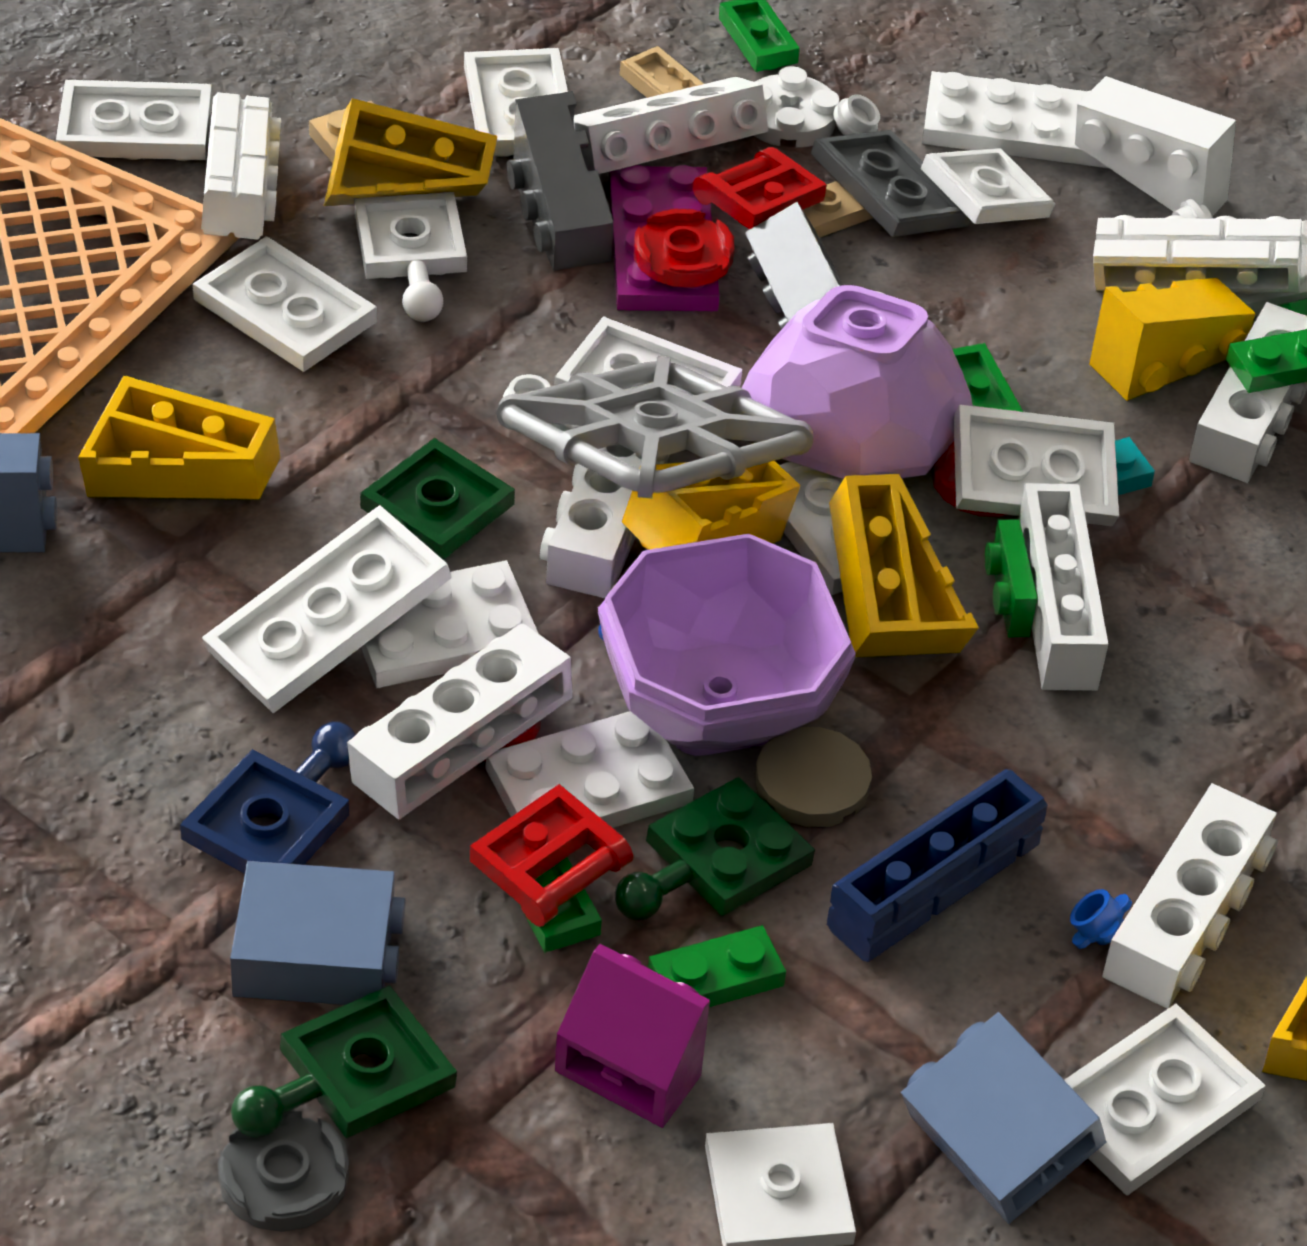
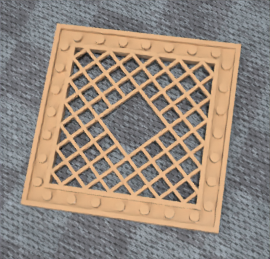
(137, 294)

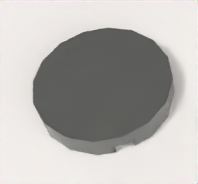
(285, 1176)

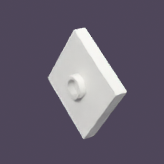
(987, 186)
(780, 1187)

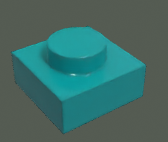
(1132, 467)

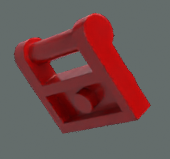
(760, 187)
(540, 839)

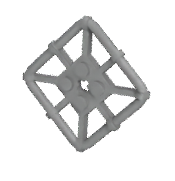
(654, 424)

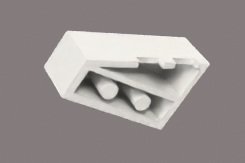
(1158, 143)

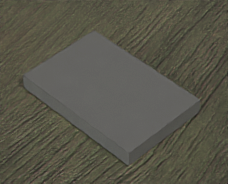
(888, 182)

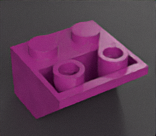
(633, 1036)

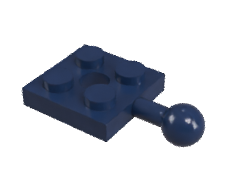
(265, 787)

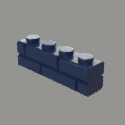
(936, 865)

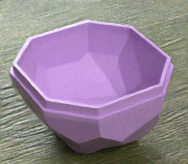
(867, 382)
(725, 642)

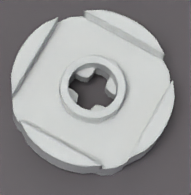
(797, 108)

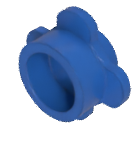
(1098, 917)

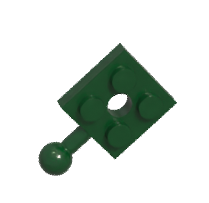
(438, 472)
(719, 874)
(350, 1093)

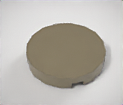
(813, 776)

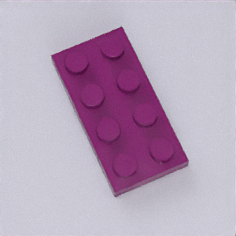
(634, 196)

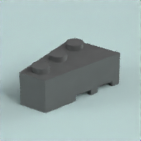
(555, 185)

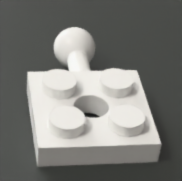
(434, 251)

